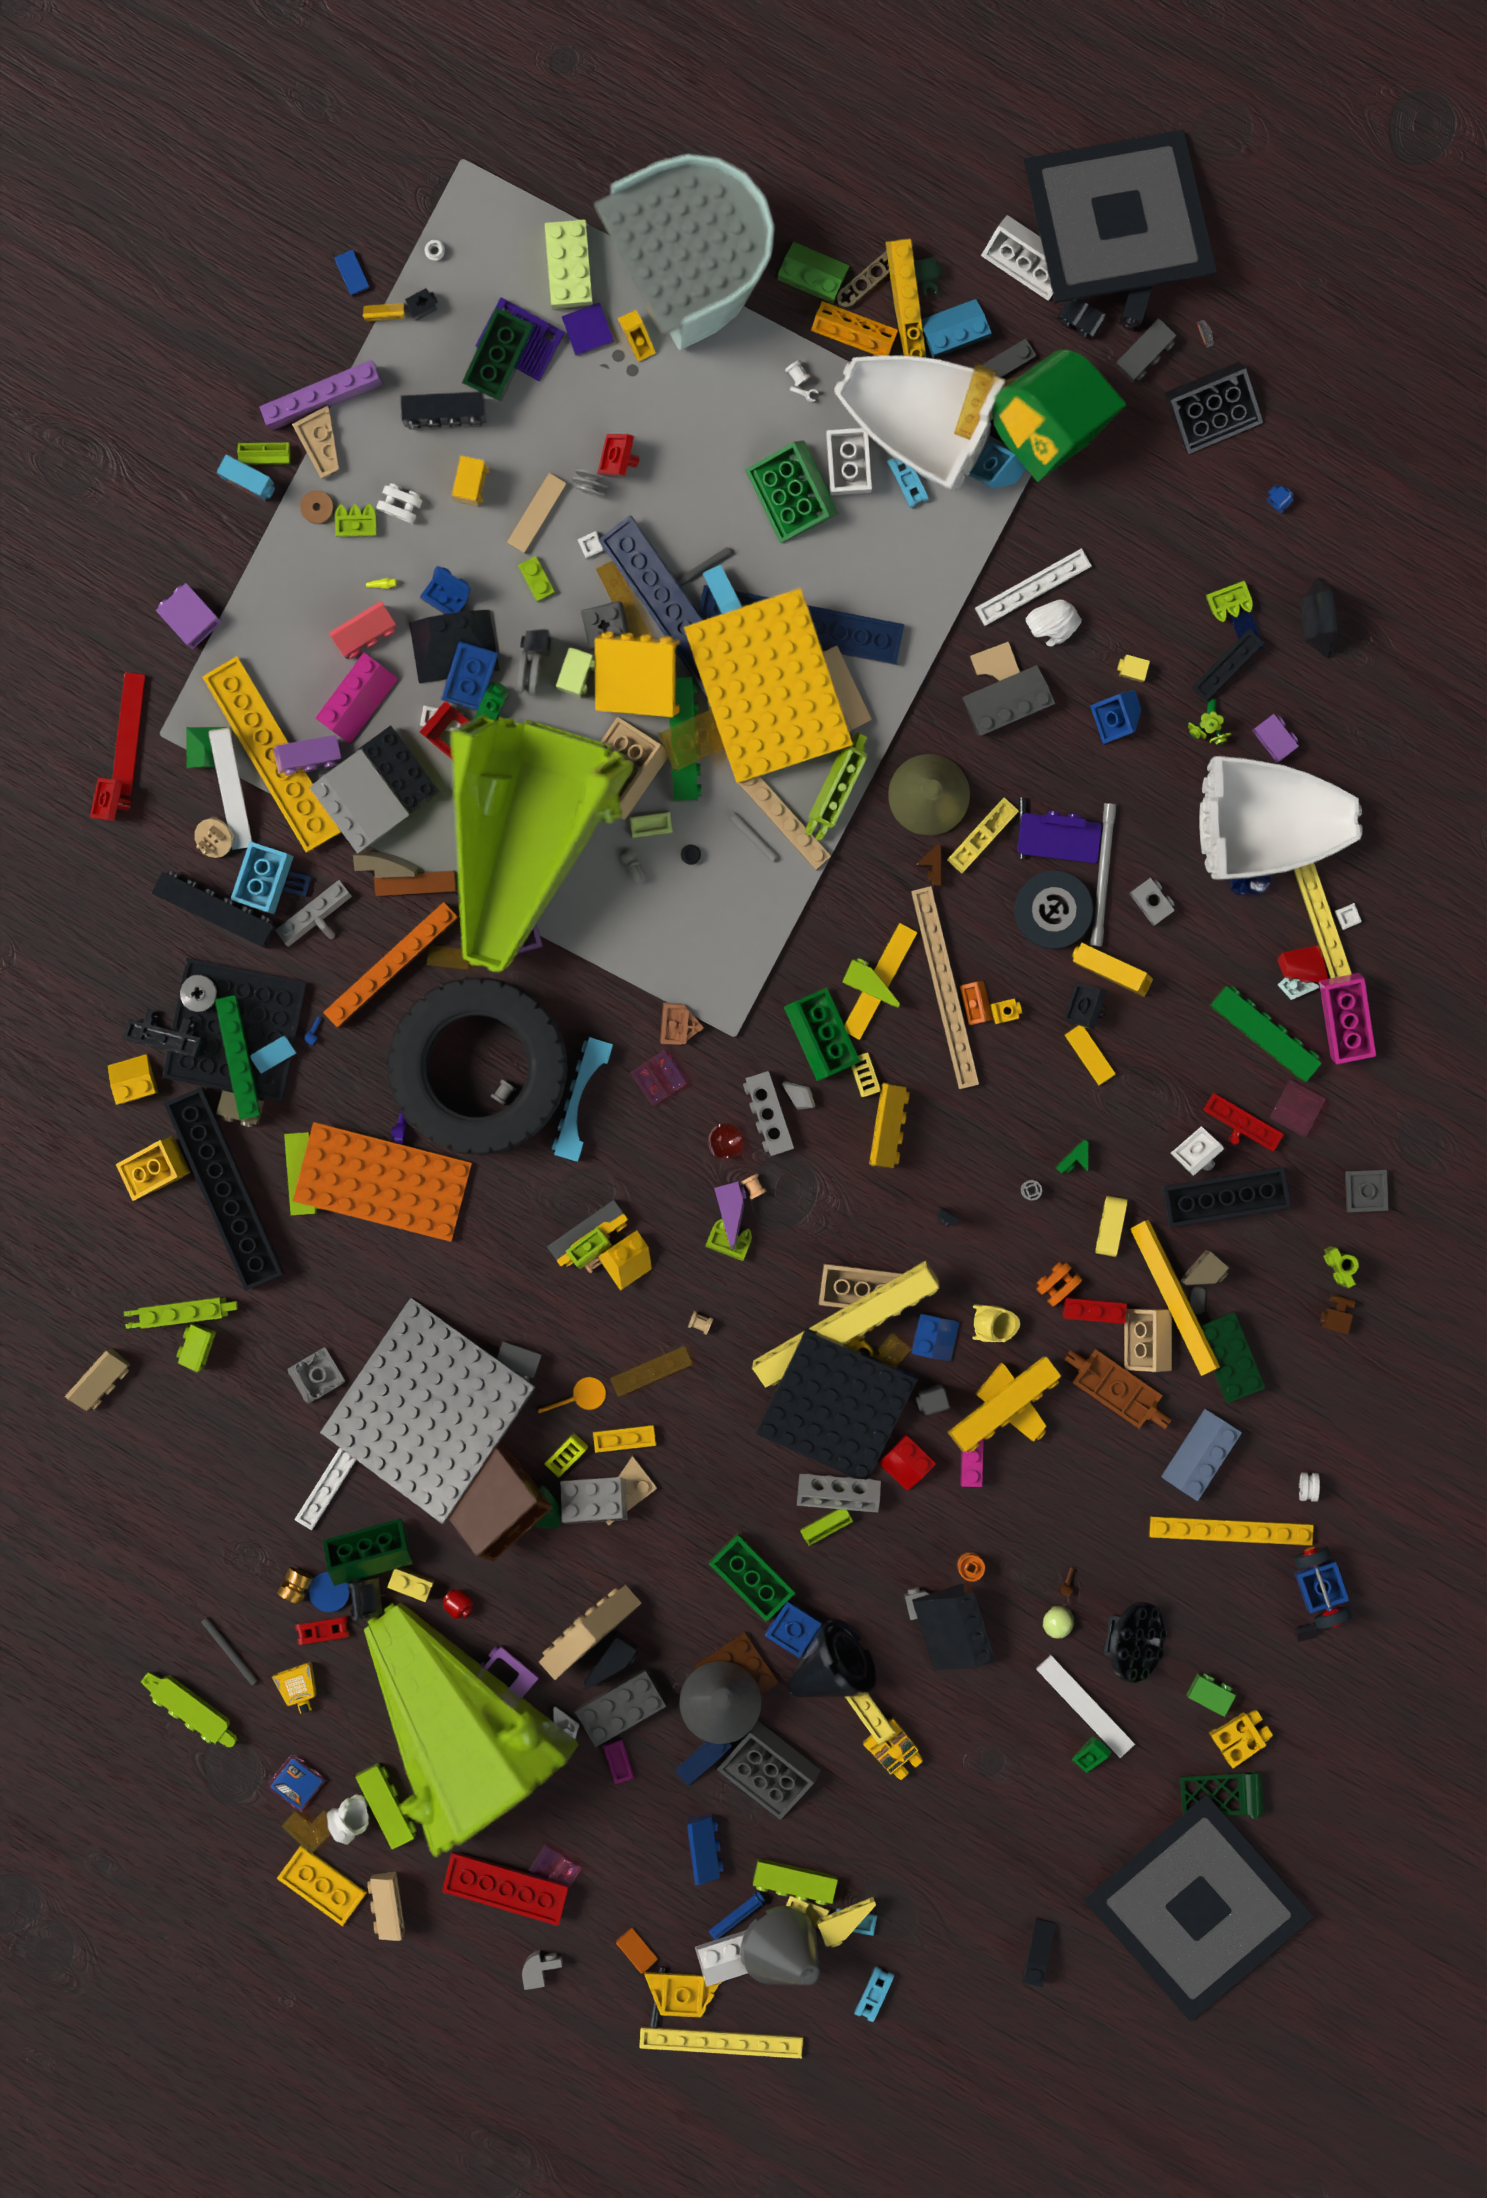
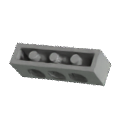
(783, 1142)
(846, 1499)

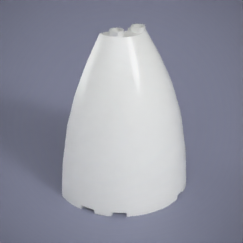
(914, 410)
(1271, 818)

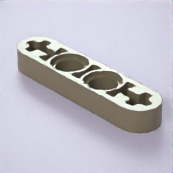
(868, 278)

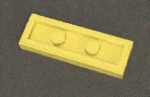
(872, 1718)

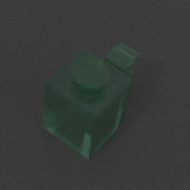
(927, 272)

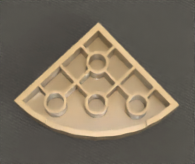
(588, 1631)

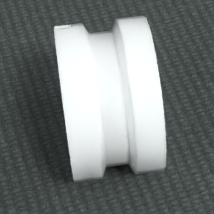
(1309, 1486)

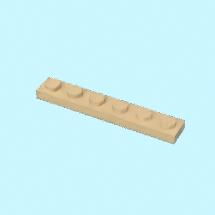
(785, 821)

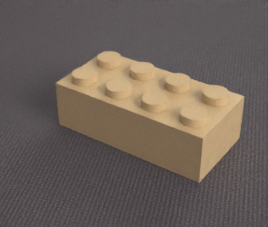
(848, 1284)

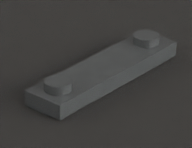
(1011, 359)

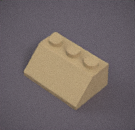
(1148, 1340)
(98, 1380)
(386, 1906)

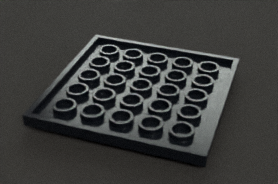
(268, 1011)
(836, 1405)

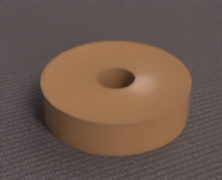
(320, 516)

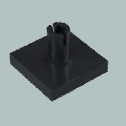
(1085, 1006)

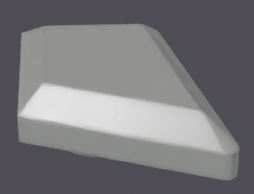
(800, 1095)

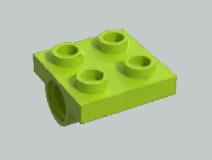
(1335, 1259)

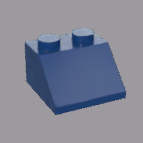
(935, 1337)

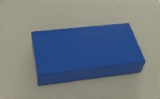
(351, 272)

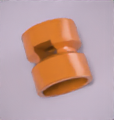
(971, 1566)

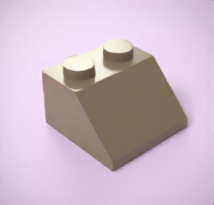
(1205, 1270)

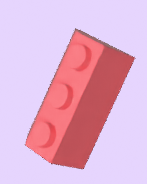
(363, 630)

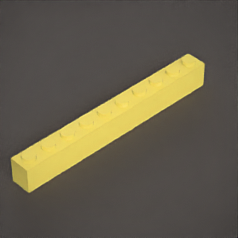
(854, 1318)

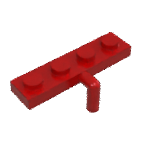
(1242, 1123)

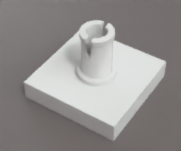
(1198, 1151)

